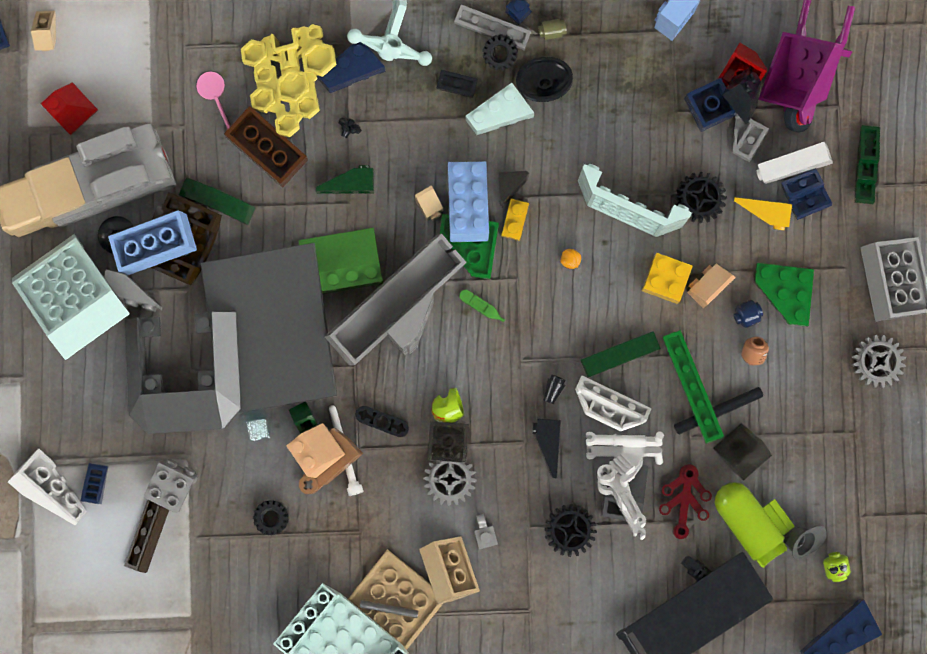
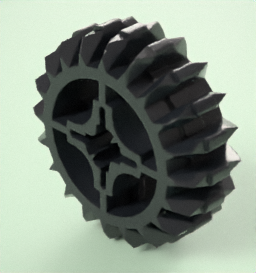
(708, 199)
(586, 536)

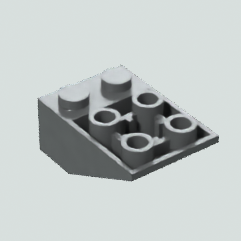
(637, 487)

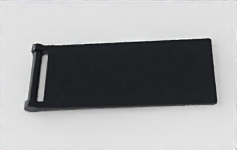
(700, 610)

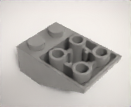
(129, 291)

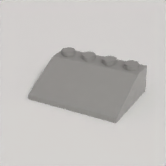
(896, 278)
(408, 330)

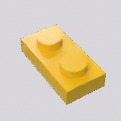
(515, 219)

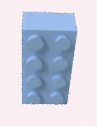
(468, 201)
(152, 243)

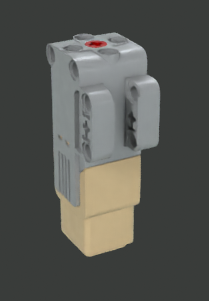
(87, 182)

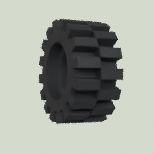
(511, 52)
(259, 517)

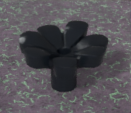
(348, 127)

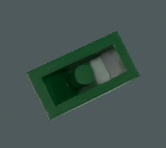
(303, 417)

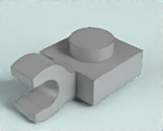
(485, 535)

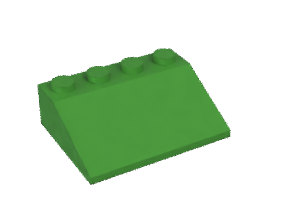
(347, 260)

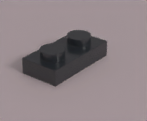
(457, 83)

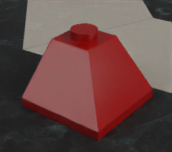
(740, 60)
(69, 107)

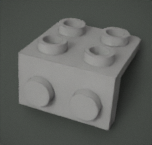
(170, 485)

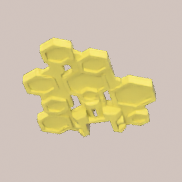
(294, 85)

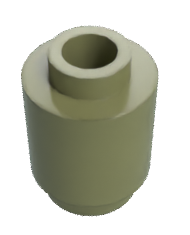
(552, 29)

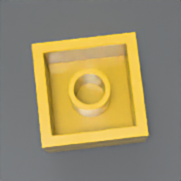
(667, 278)

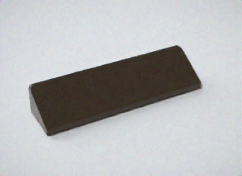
(146, 537)

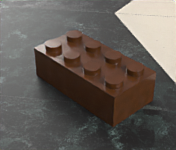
(266, 147)

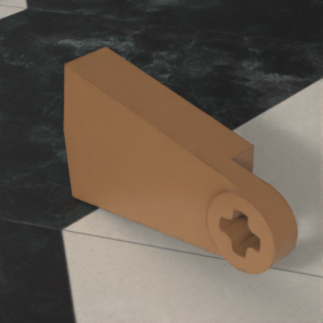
(351, 452)

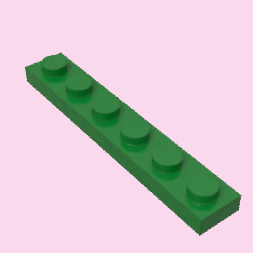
(693, 387)

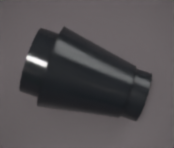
(553, 388)

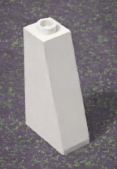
(795, 163)

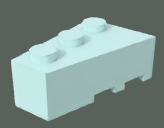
(500, 110)

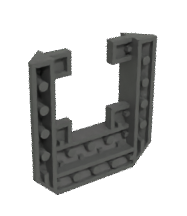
(191, 410)

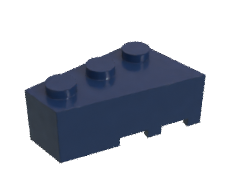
(352, 66)

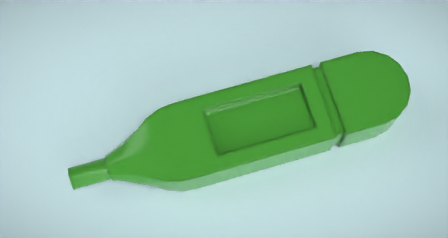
(480, 305)

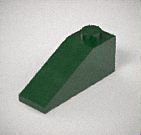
(354, 181)

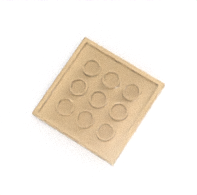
(397, 585)

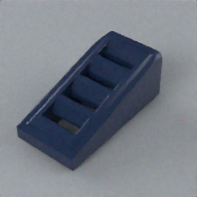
(84, 497)

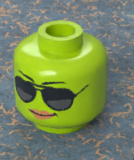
(836, 567)

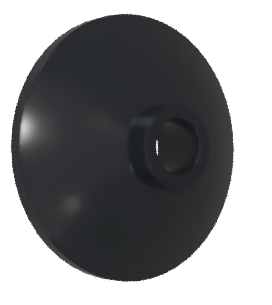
(107, 228)

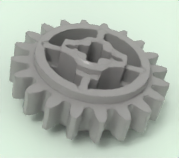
(891, 350)
(432, 478)

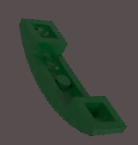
(217, 200)

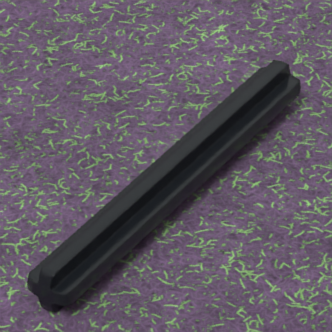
(722, 409)

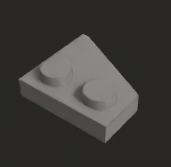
(747, 138)

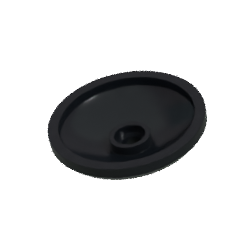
(544, 79)

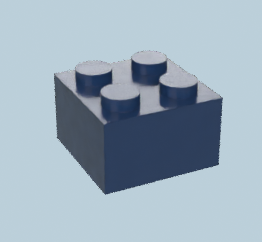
(709, 105)

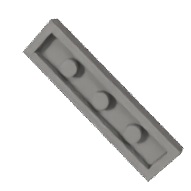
(491, 26)

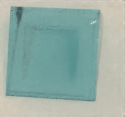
(258, 429)

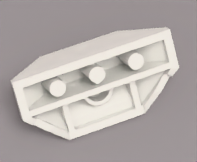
(610, 405)

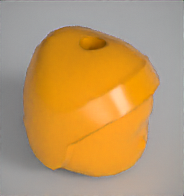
(570, 258)

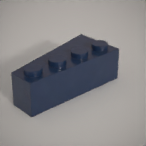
(846, 633)

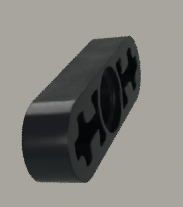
(370, 411)

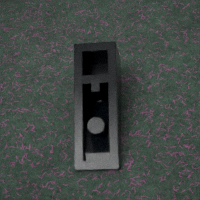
(548, 438)

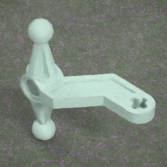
(390, 45)

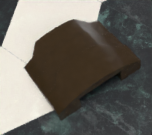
(204, 228)

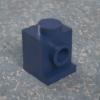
(518, 10)

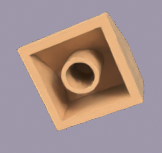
(710, 285)
(315, 450)

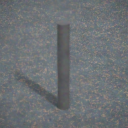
(389, 609)

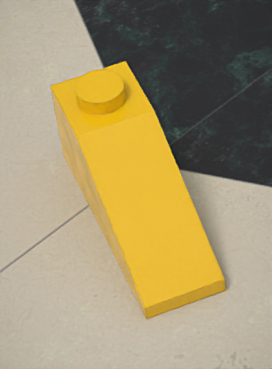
(771, 212)

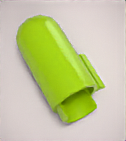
(755, 527)

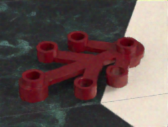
(685, 498)

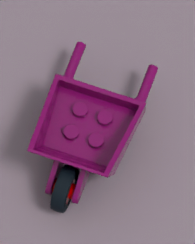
(804, 71)

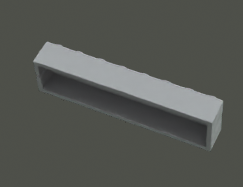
(393, 299)

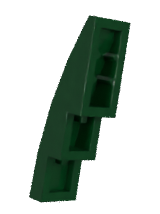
(867, 164)
(620, 354)

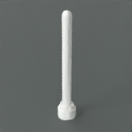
(353, 486)

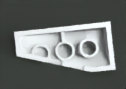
(43, 485)

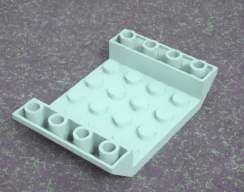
(626, 211)
(69, 297)
(335, 626)

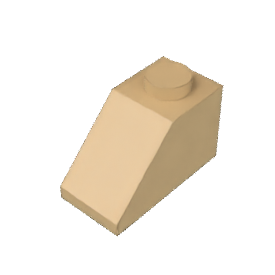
(44, 30)
(429, 203)

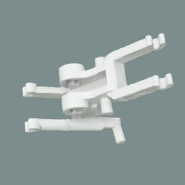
(623, 469)

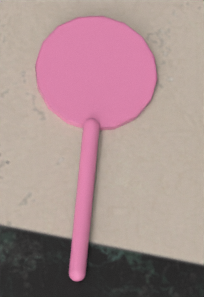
(211, 86)

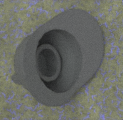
(805, 541)

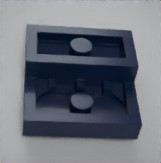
(806, 194)

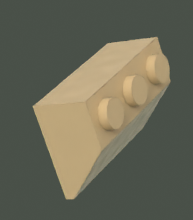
(449, 569)

